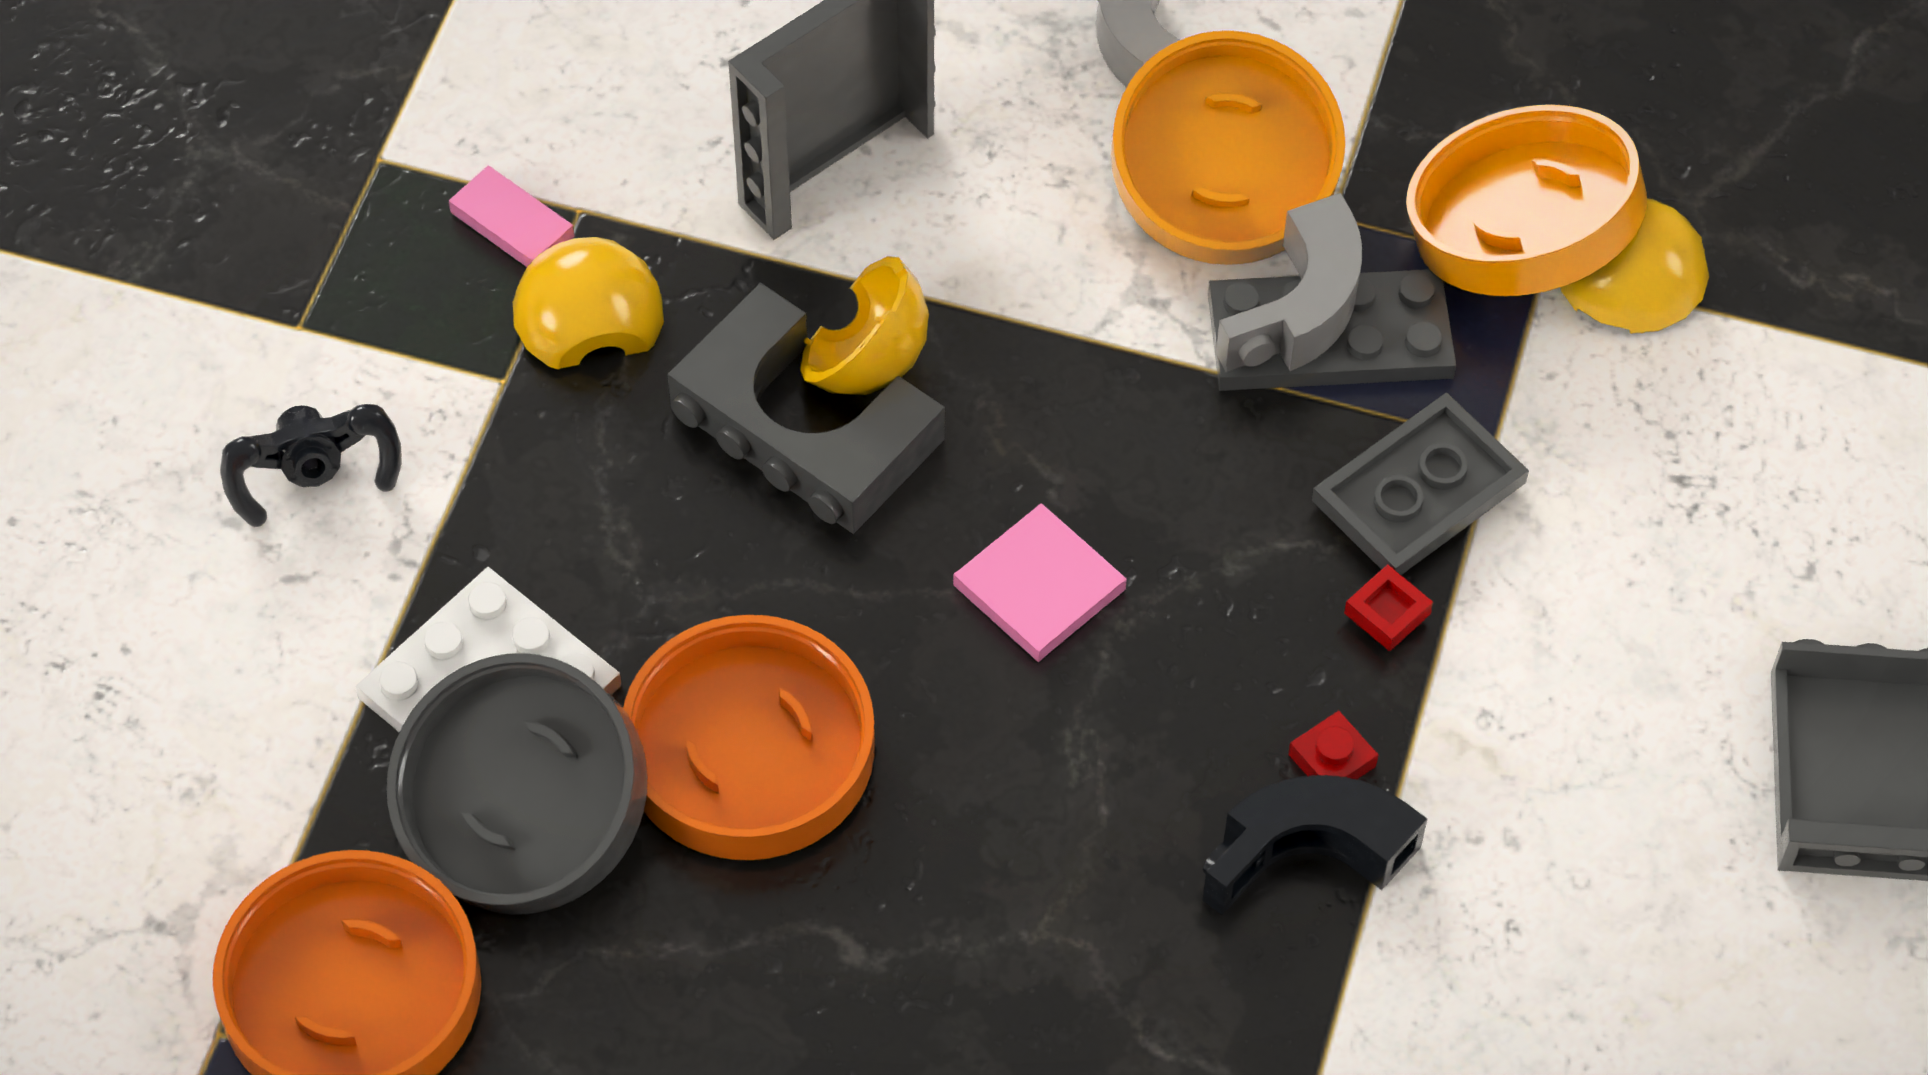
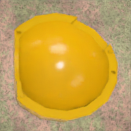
(1651, 280)
(586, 299)
(880, 339)

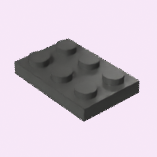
(1420, 485)

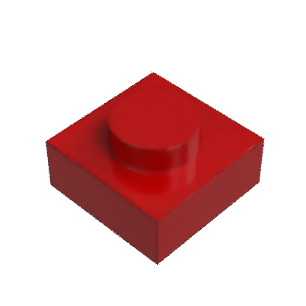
(1388, 607)
(1333, 749)

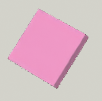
(1039, 582)

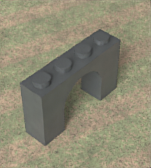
(837, 471)

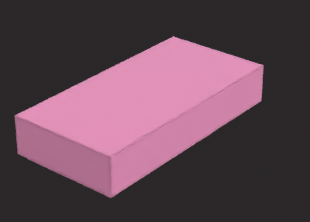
(509, 216)

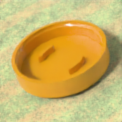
(1224, 143)
(1527, 200)

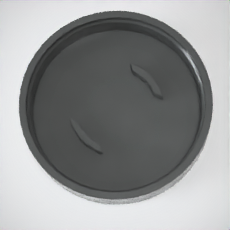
(517, 783)

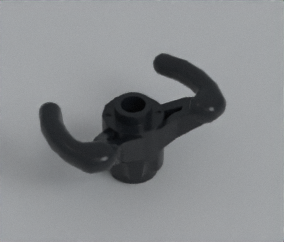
(308, 452)

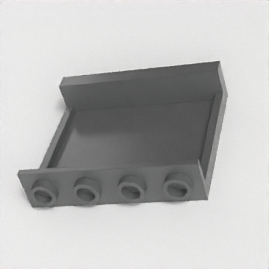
(824, 92)
(1851, 759)

